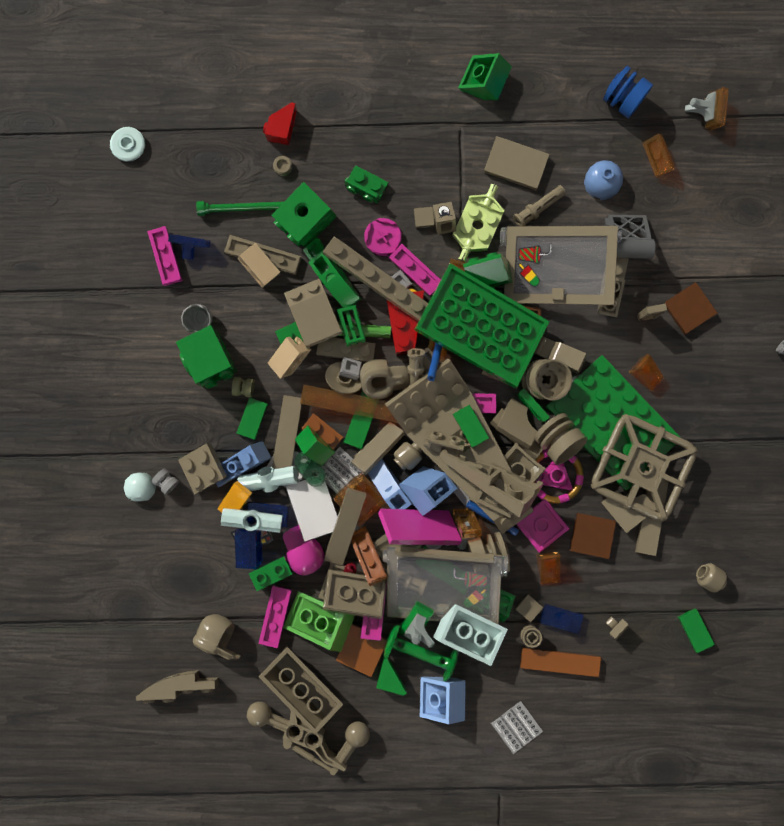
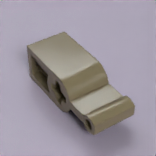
(555, 350)

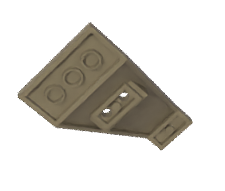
(430, 407)

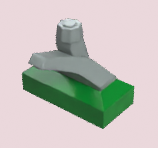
(414, 625)

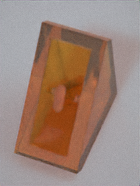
(647, 372)
(549, 567)

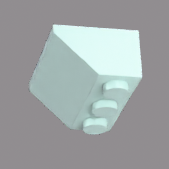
(470, 634)

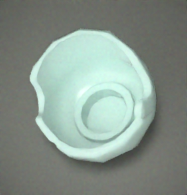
(139, 487)

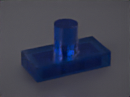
(189, 244)
(561, 618)

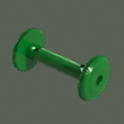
(421, 653)

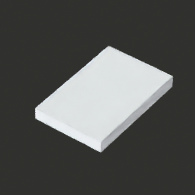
(312, 509)

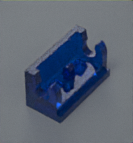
(270, 508)
(248, 548)

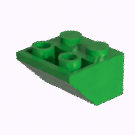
(492, 270)

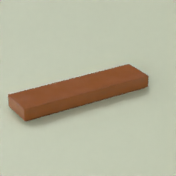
(560, 662)

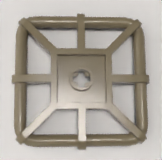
(649, 479)

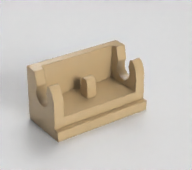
(258, 265)
(288, 357)

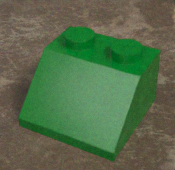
(485, 76)

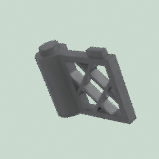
(632, 245)

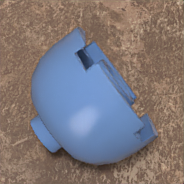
(603, 179)

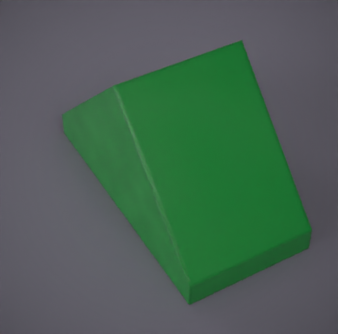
(314, 446)
(389, 679)

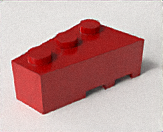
(403, 328)

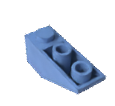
(244, 461)
(389, 486)

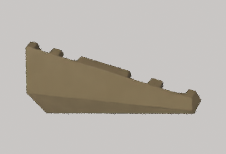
(510, 491)

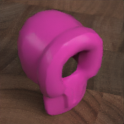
(302, 556)

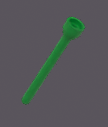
(204, 208)

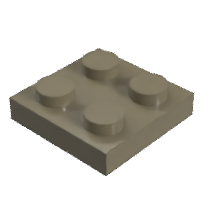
(202, 468)

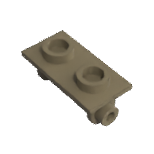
(436, 440)

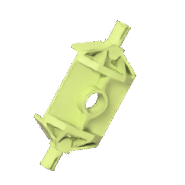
(482, 209)

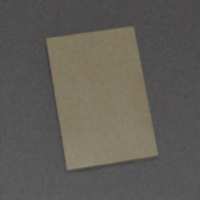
(516, 163)
(353, 595)

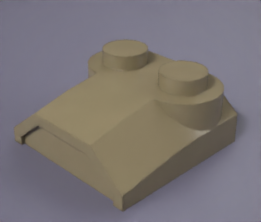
(523, 464)

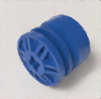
(627, 92)

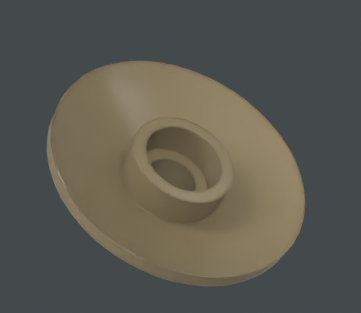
(336, 382)

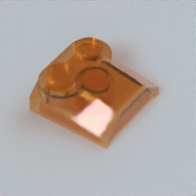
(373, 499)

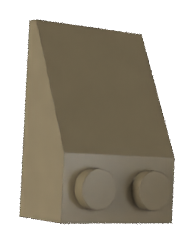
(313, 313)

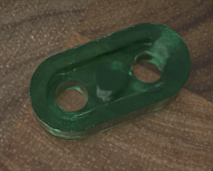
(308, 468)

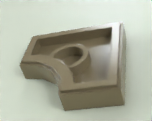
(515, 424)
(627, 517)

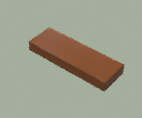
(368, 556)

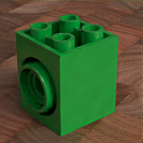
(291, 216)
(206, 357)

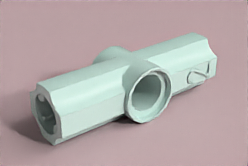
(269, 478)
(238, 519)

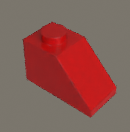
(281, 125)

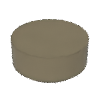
(282, 165)

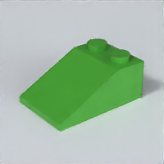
(317, 625)

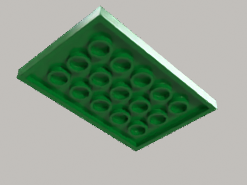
(482, 325)
(596, 405)

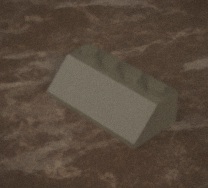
(300, 690)

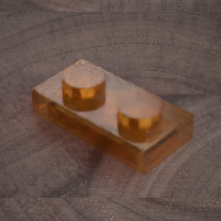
(658, 155)

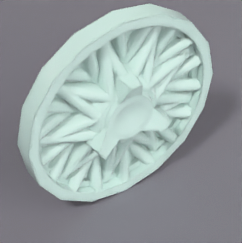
(127, 144)

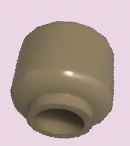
(408, 455)
(711, 577)

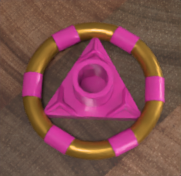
(557, 477)

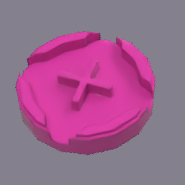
(382, 237)

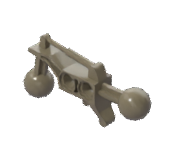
(356, 736)

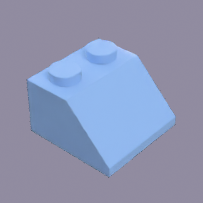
(442, 699)

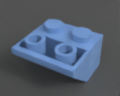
(427, 488)

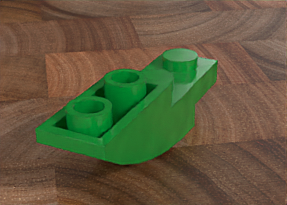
(331, 275)

